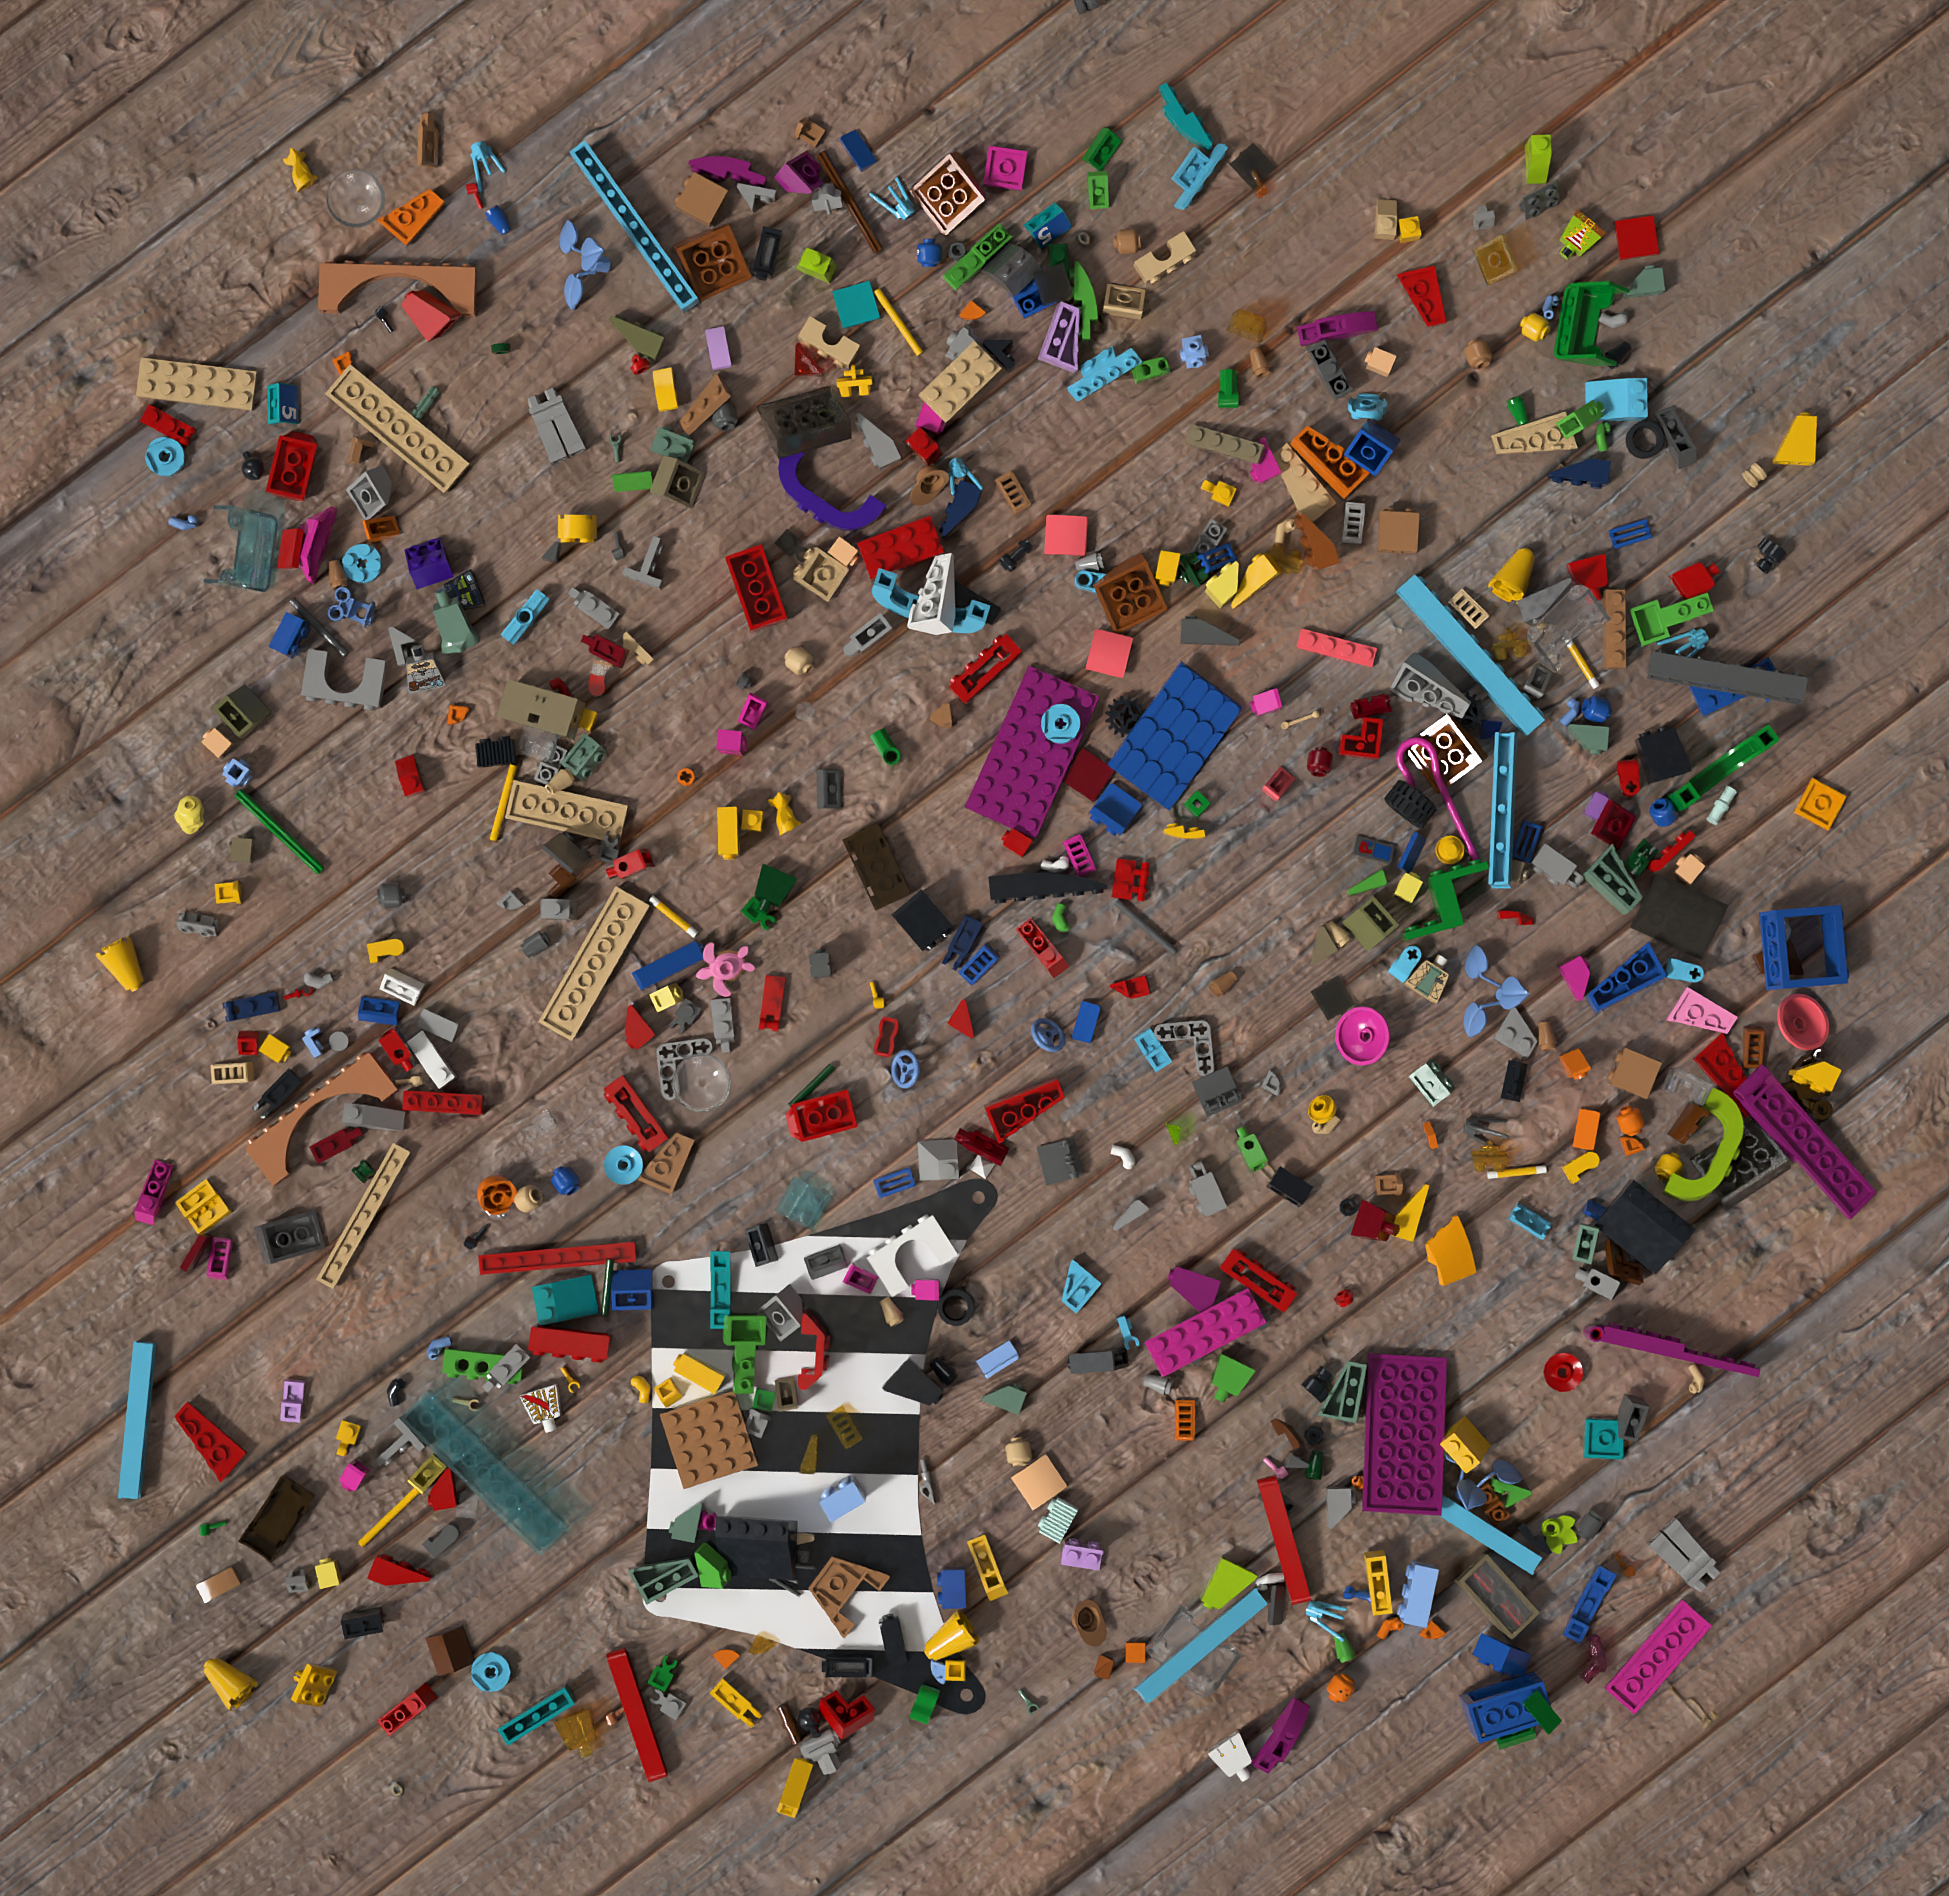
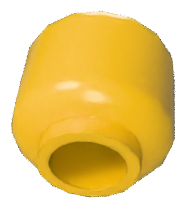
(1535, 327)
(1667, 1165)

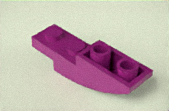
(720, 167)
(1336, 327)
(1283, 1738)

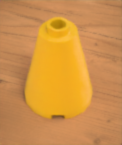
(1513, 578)
(122, 963)
(952, 1637)
(229, 1682)

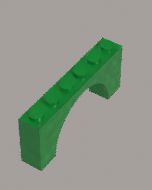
(1722, 767)

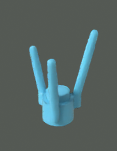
(481, 152)
(904, 209)
(959, 470)
(1697, 638)
(1318, 1609)

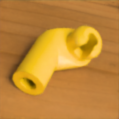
(643, 1386)

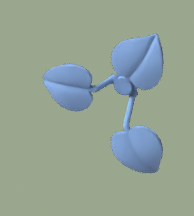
(591, 260)
(1508, 995)
(1471, 1494)

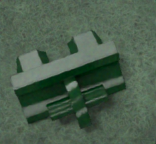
(1188, 562)
(1640, 857)

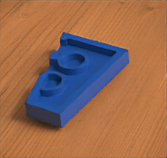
(1712, 700)

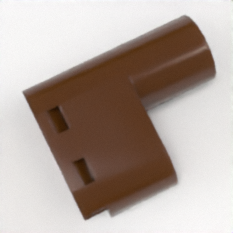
(563, 878)

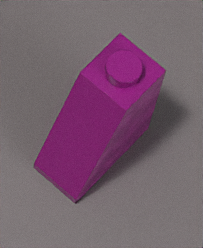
(1194, 1287)

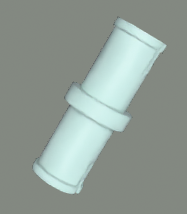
(1721, 805)

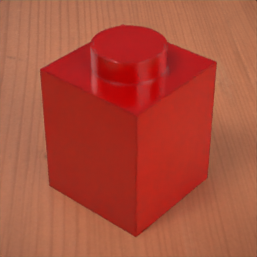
(1016, 842)

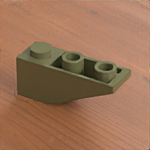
(642, 341)

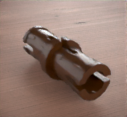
(789, 1724)

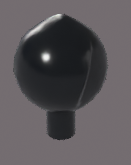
(252, 467)
(810, 1720)

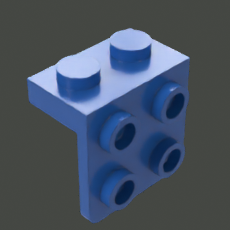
(1114, 809)

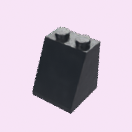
(1662, 755)
(922, 921)
(914, 1383)

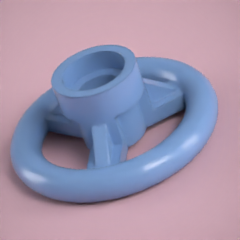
(1044, 1037)
(908, 1069)

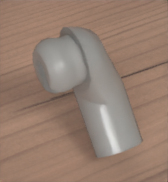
(1614, 321)

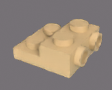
(820, 573)

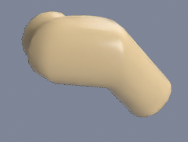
(1282, 529)
(1325, 1128)
(1698, 1381)

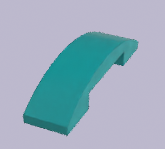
(720, 1288)

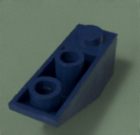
(1590, 472)
(963, 504)

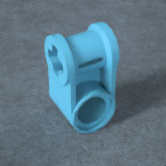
(1092, 577)
(1403, 966)
(1680, 970)

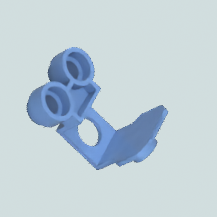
(349, 607)

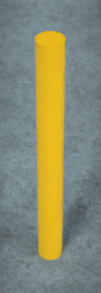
(898, 322)
(503, 802)
(388, 1517)

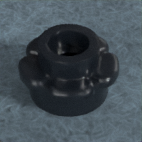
(1314, 1440)

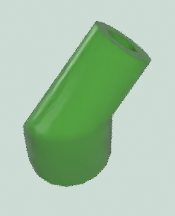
(1600, 436)
(1058, 919)

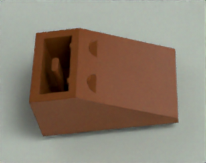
(1319, 547)

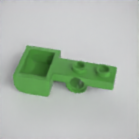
(1653, 621)
(745, 1334)

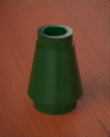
(1316, 1466)

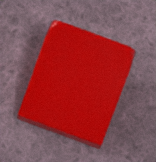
(248, 1042)

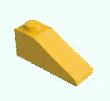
(1167, 567)
(1256, 577)
(1410, 1214)
(987, 1567)
(1378, 1582)

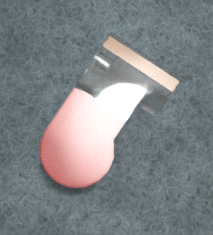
(597, 678)

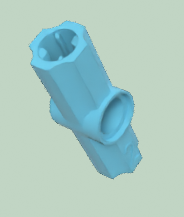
(533, 606)

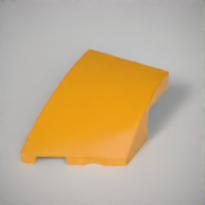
(1451, 1253)

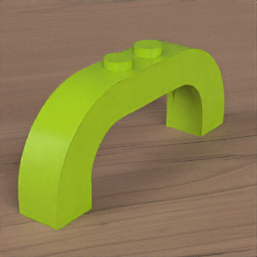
(1730, 1116)

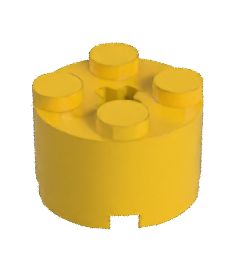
(577, 527)

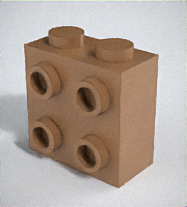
(701, 199)
(1397, 531)
(1633, 1073)

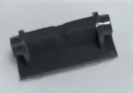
(1514, 1081)

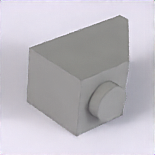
(1338, 1504)

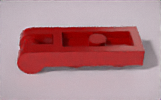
(167, 425)
(1670, 851)
(772, 1002)

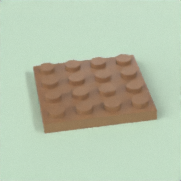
(709, 1439)

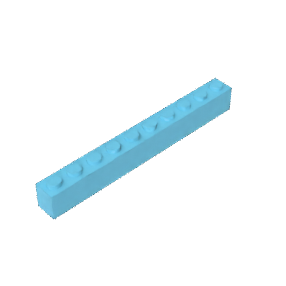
(634, 227)
(1470, 655)

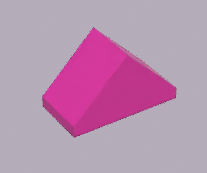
(752, 711)
(860, 1278)

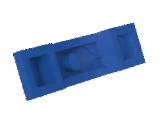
(1588, 1603)

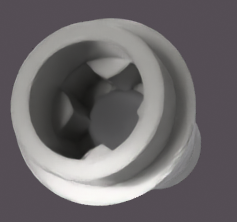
(1092, 562)
(1159, 1384)

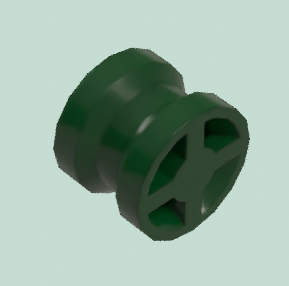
(363, 1171)

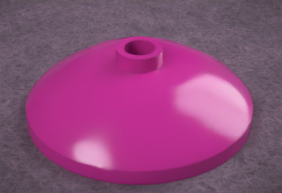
(1352, 1038)

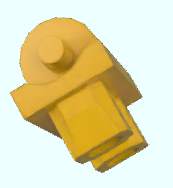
(863, 382)

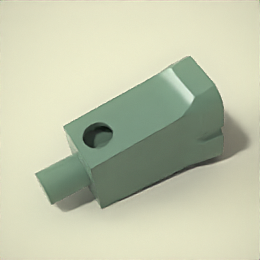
(453, 624)

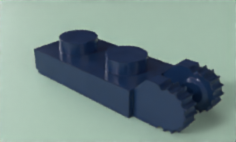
(963, 940)

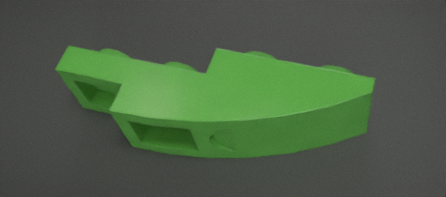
(977, 257)
(1084, 295)

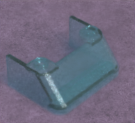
(253, 551)

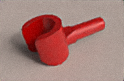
(473, 189)

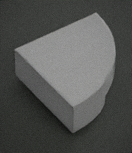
(510, 901)
(1271, 1083)

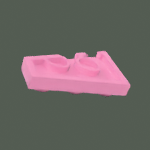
(1701, 1012)

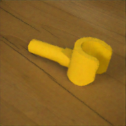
(877, 1002)
(570, 1380)

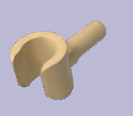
(415, 1080)
(466, 1402)

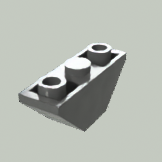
(1329, 370)

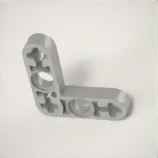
(1197, 1039)
(671, 1060)

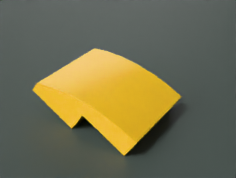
(203, 1207)

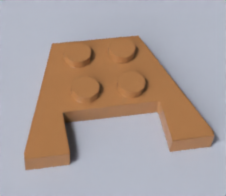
(837, 1583)

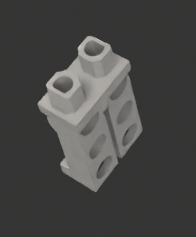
(544, 416)
(1698, 1562)

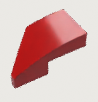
(1522, 919)
(1133, 987)

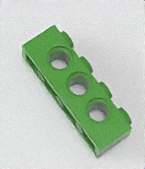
(453, 1356)

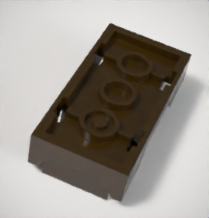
(876, 867)
(277, 1518)

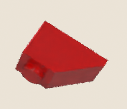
(409, 776)
(637, 1029)
(444, 1492)

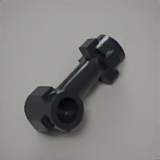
(1009, 562)

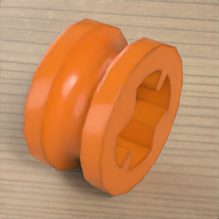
(683, 782)

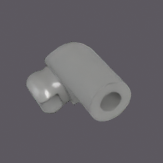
(317, 982)

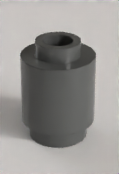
(535, 944)
(1589, 1525)

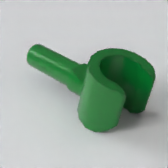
(204, 1529)

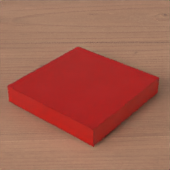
(1636, 237)
(290, 548)

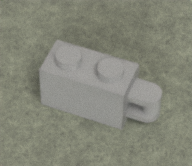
(868, 635)
(1555, 867)
(1206, 1191)

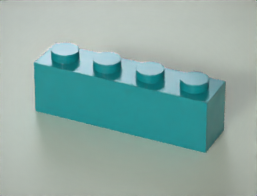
(537, 1715)

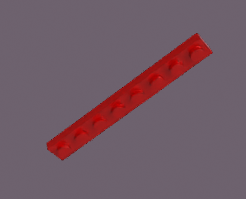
(556, 1258)

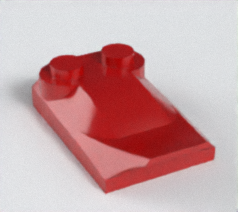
(292, 466)
(821, 1116)

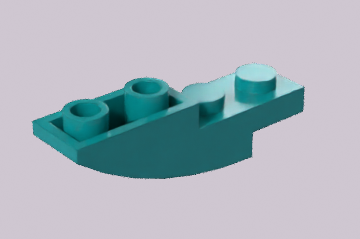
(1187, 125)

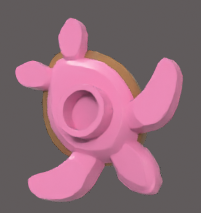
(724, 967)

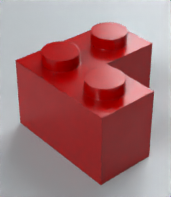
(1363, 746)
(846, 1717)

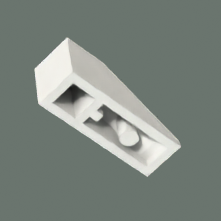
(432, 1060)

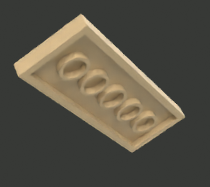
(196, 384)
(565, 811)

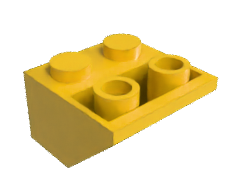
(1818, 1075)

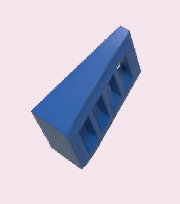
(991, 952)

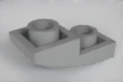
(1209, 538)
(547, 770)

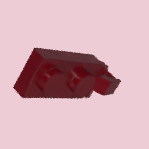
(606, 649)
(335, 1144)
(982, 1145)

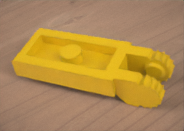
(734, 1701)

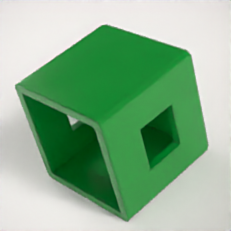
(1201, 799)

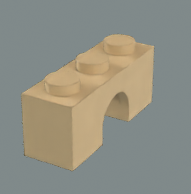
(1151, 269)
(841, 353)

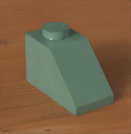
(1647, 283)
(1590, 737)
(1586, 1243)
(1007, 1398)
(686, 1524)

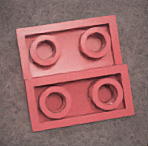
(1066, 535)
(1109, 653)

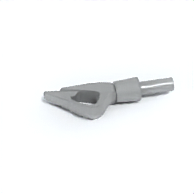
(927, 1482)

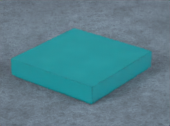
(856, 305)
(1602, 1439)

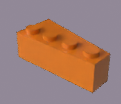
(1329, 461)

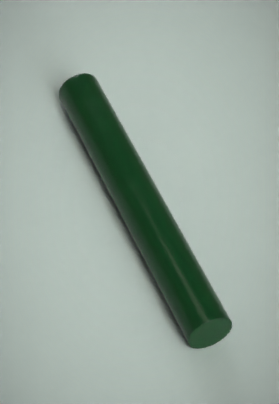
(812, 1085)
(607, 1287)

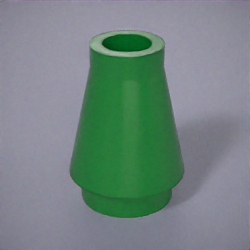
(1518, 409)

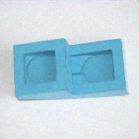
(1152, 1049)

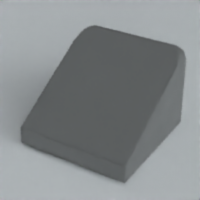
(552, 553)

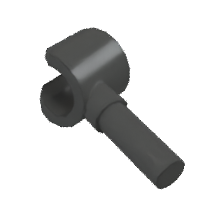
(617, 553)

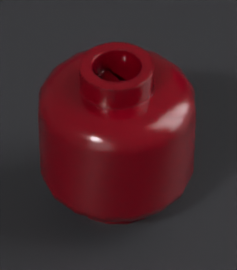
(1319, 762)

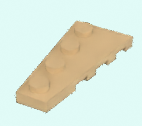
(1302, 485)

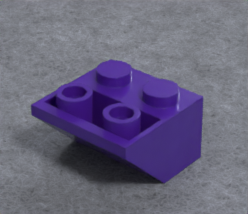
(428, 563)

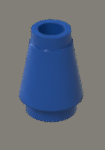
(498, 219)

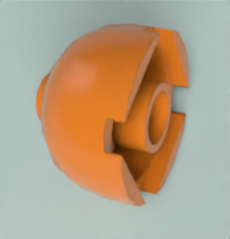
(496, 1194)

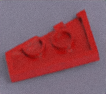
(1425, 294)

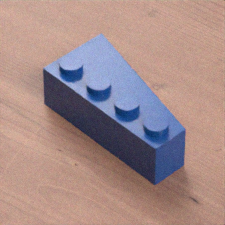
(1629, 979)

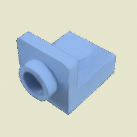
(313, 1045)

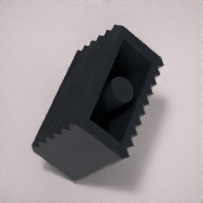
(496, 752)

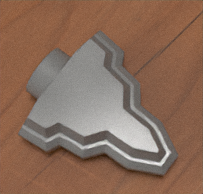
(960, 341)

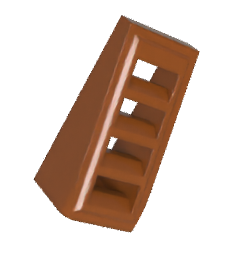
(1746, 1047)

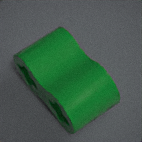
(924, 1704)

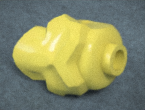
(190, 814)

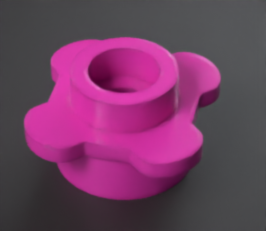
(710, 1524)

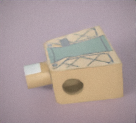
(1429, 979)

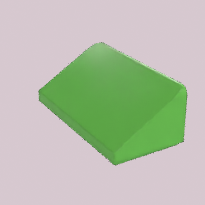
(632, 481)

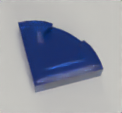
(1489, 728)

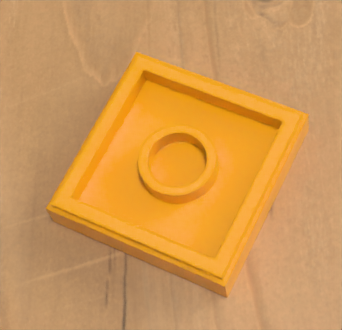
(1820, 804)

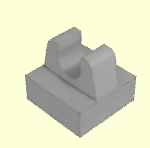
(1483, 218)
(297, 1583)

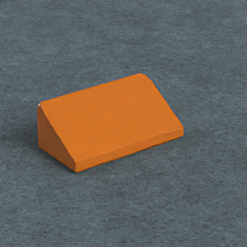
(1586, 1129)

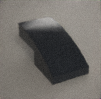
(1537, 1541)

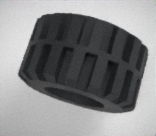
(1410, 803)

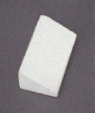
(401, 986)

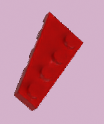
(1722, 1068)
(214, 1445)

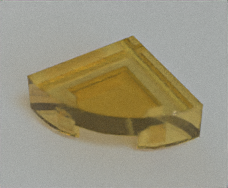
(761, 1645)

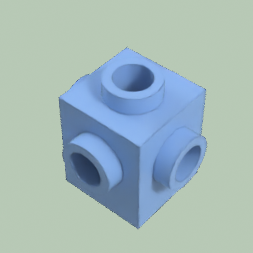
(1194, 352)
(232, 768)

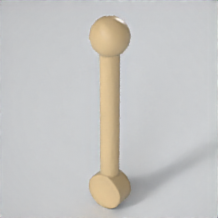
(1285, 725)

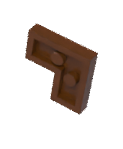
(1619, 1266)

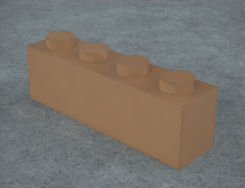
(1614, 630)

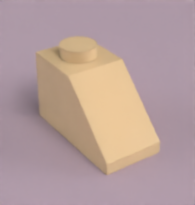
(1386, 219)

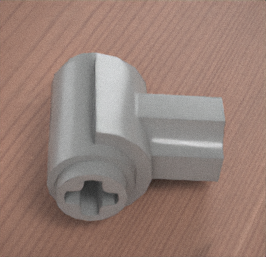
(823, 1751)

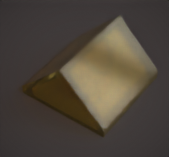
(1496, 260)

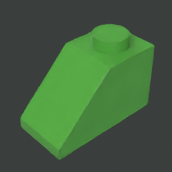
(711, 1567)

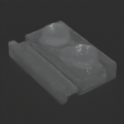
(538, 744)

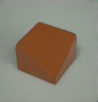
(1104, 1667)

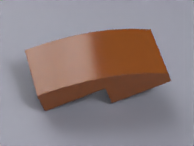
(1493, 1506)

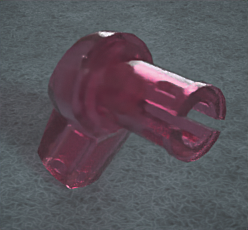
(1598, 1658)

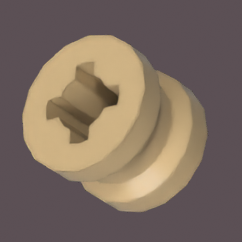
(1754, 475)

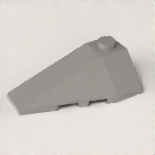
(1427, 685)

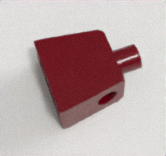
(1374, 1223)

